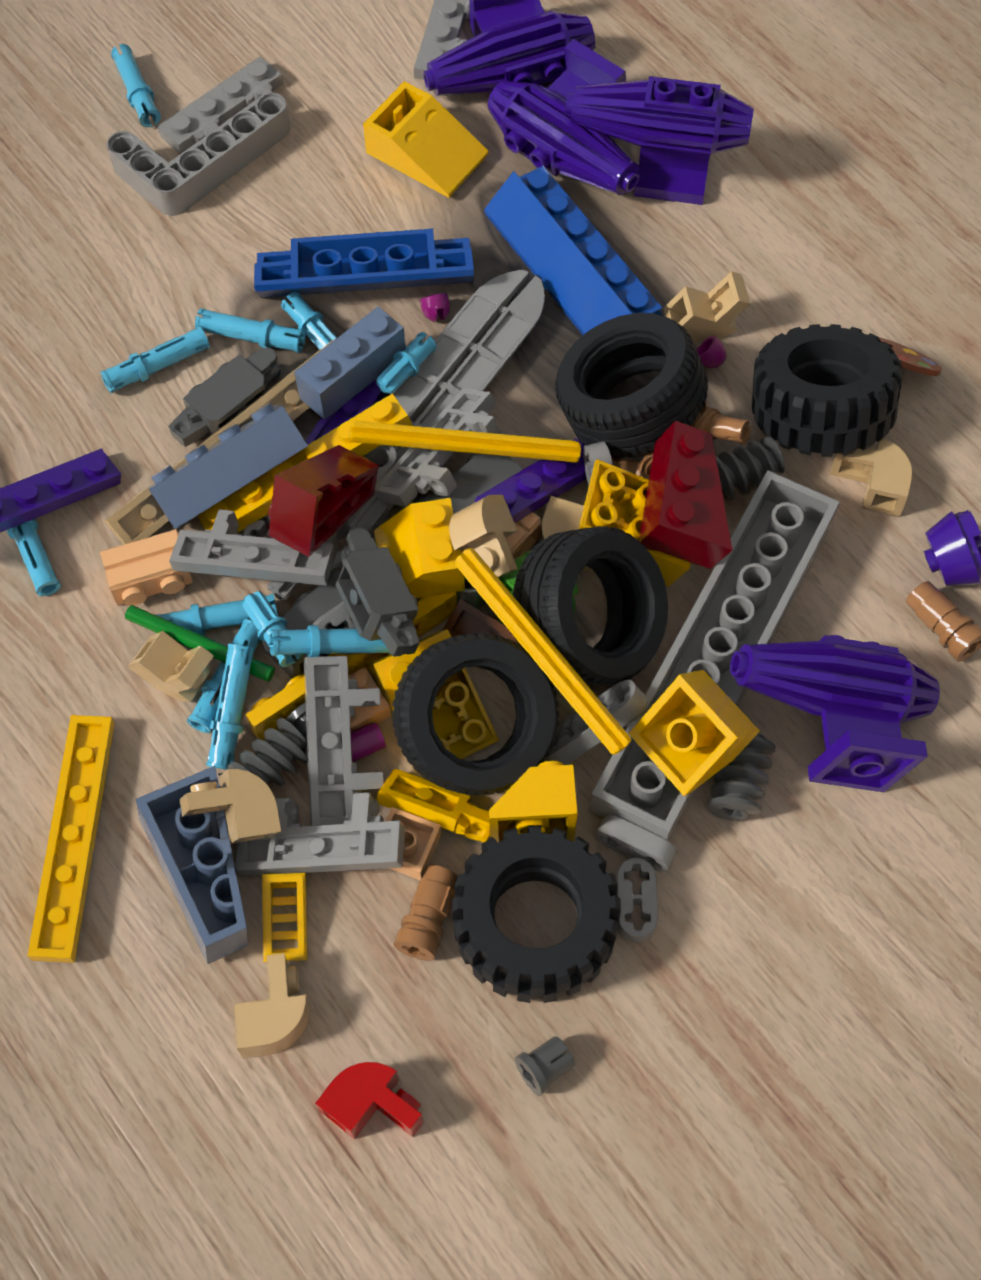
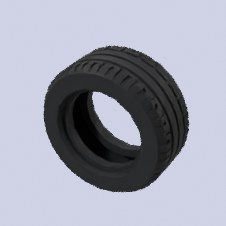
(615, 353)
(633, 593)
(534, 708)

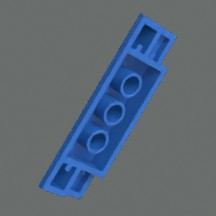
(566, 251)
(363, 263)

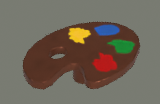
(914, 360)

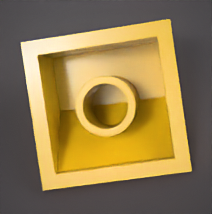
(423, 547)
(693, 731)
(539, 797)

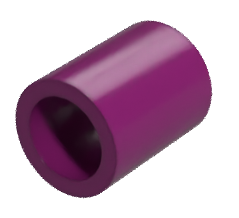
(366, 741)

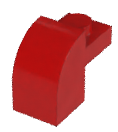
(362, 1091)

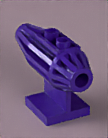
(509, 44)
(674, 125)
(539, 129)
(862, 700)

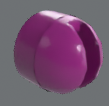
(435, 304)
(712, 352)

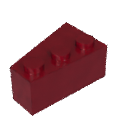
(319, 497)
(685, 499)

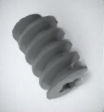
(748, 465)
(275, 754)
(737, 781)

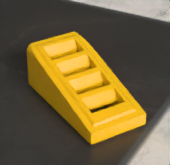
(280, 881)

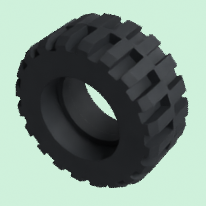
(826, 389)
(544, 859)

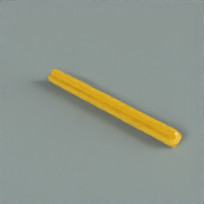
(464, 441)
(543, 651)

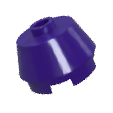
(955, 549)

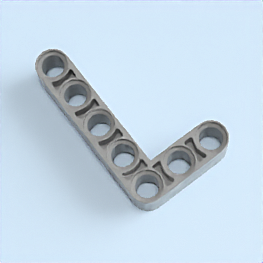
(207, 163)

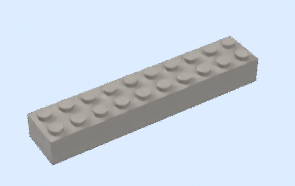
(737, 607)

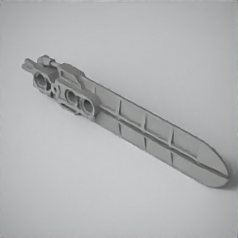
(475, 373)

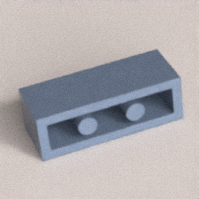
(350, 363)

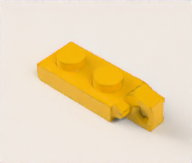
(434, 804)

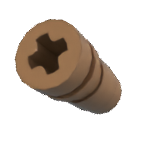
(945, 619)
(428, 910)

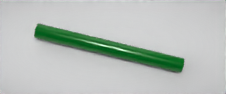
(192, 640)

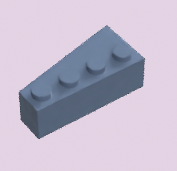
(227, 465)
(198, 865)

